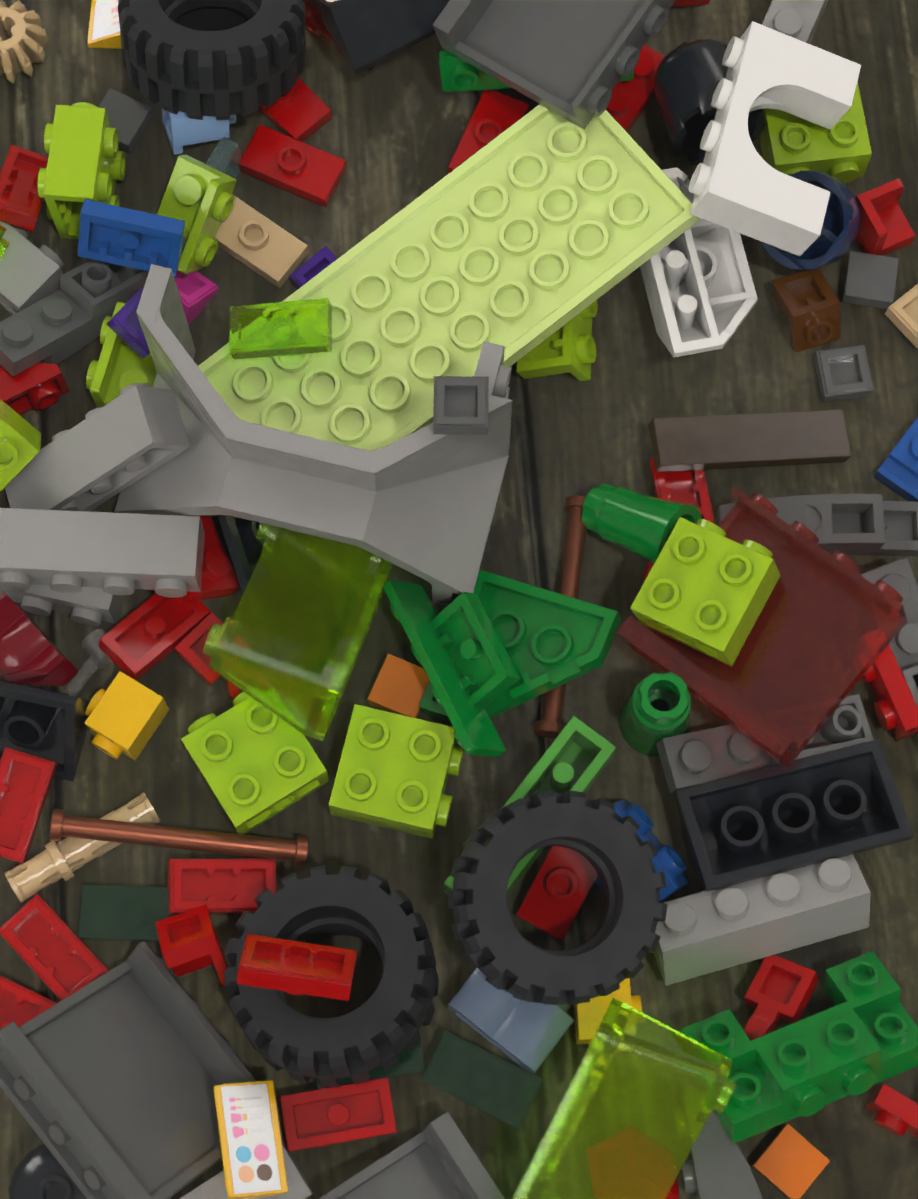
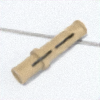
(71, 853)

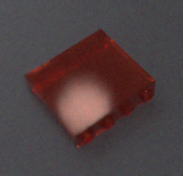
(804, 649)

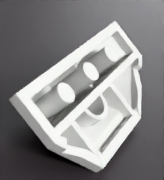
(698, 284)

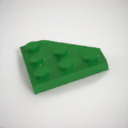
(545, 636)

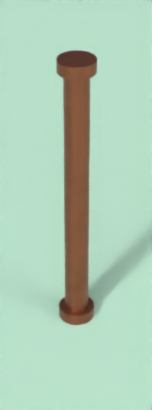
(553, 701)
(178, 838)

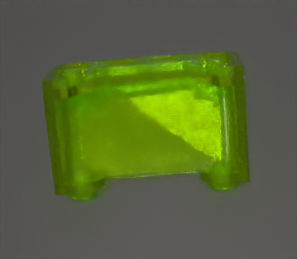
(300, 626)
(628, 1113)

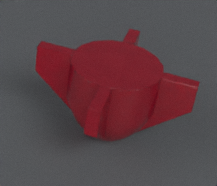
(27, 652)

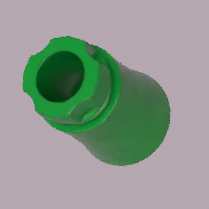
(634, 519)
(643, 724)

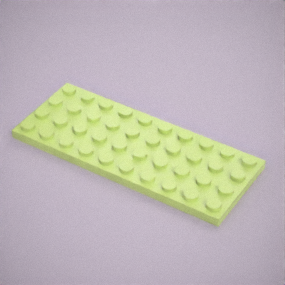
(483, 255)

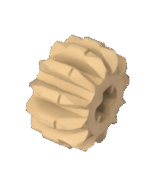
(20, 40)

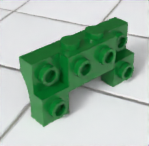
(818, 1057)

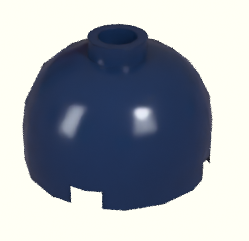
(838, 228)

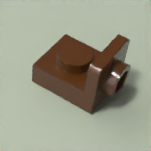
(809, 308)

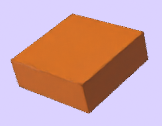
(399, 687)
(790, 1163)

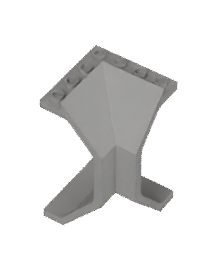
(410, 503)

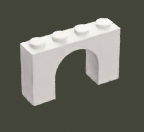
(734, 181)

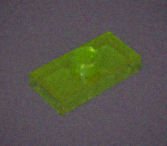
(280, 328)

